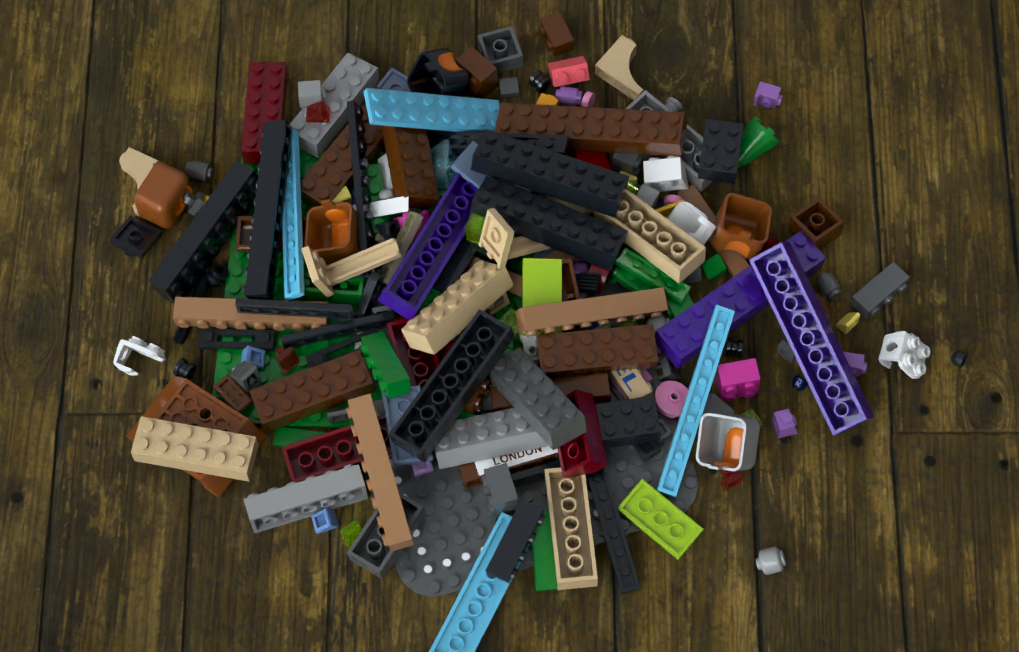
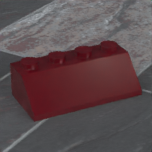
(586, 452)

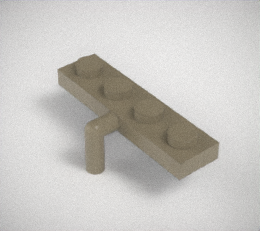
(404, 240)

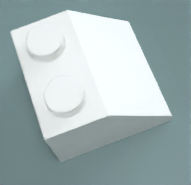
(665, 174)

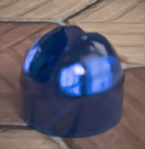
(800, 382)

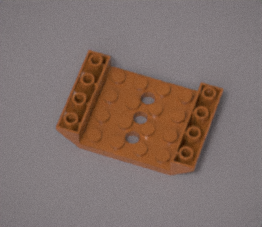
(184, 403)

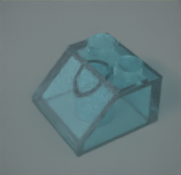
(442, 159)

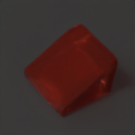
(318, 113)

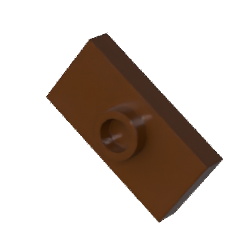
(233, 394)

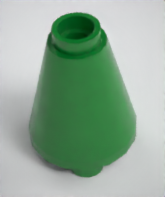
(755, 141)

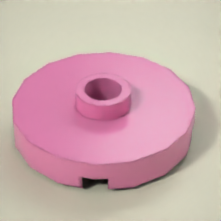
(665, 403)

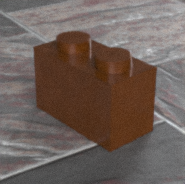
(556, 34)

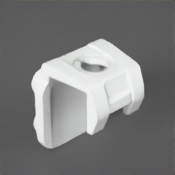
(692, 221)
(139, 346)
(909, 354)

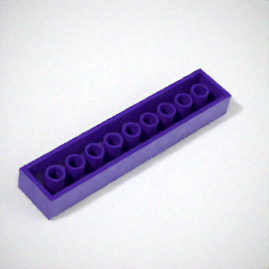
(430, 250)
(684, 335)
(811, 338)

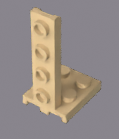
(499, 240)
(327, 276)

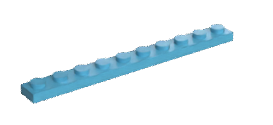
(292, 227)
(695, 401)

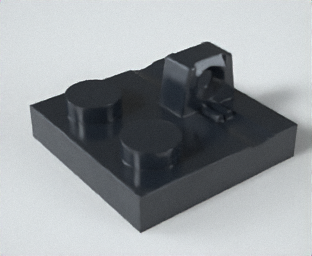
(135, 237)

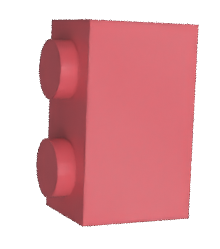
(568, 71)

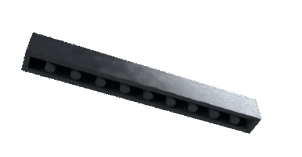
(268, 210)

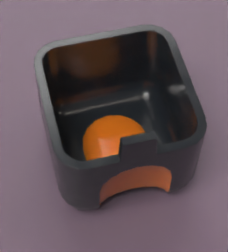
(437, 74)

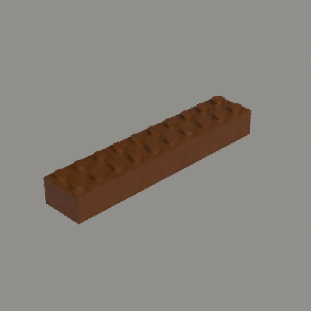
(599, 128)

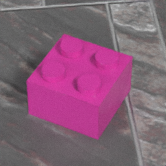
(737, 380)

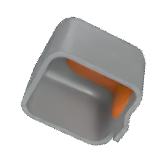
(727, 441)

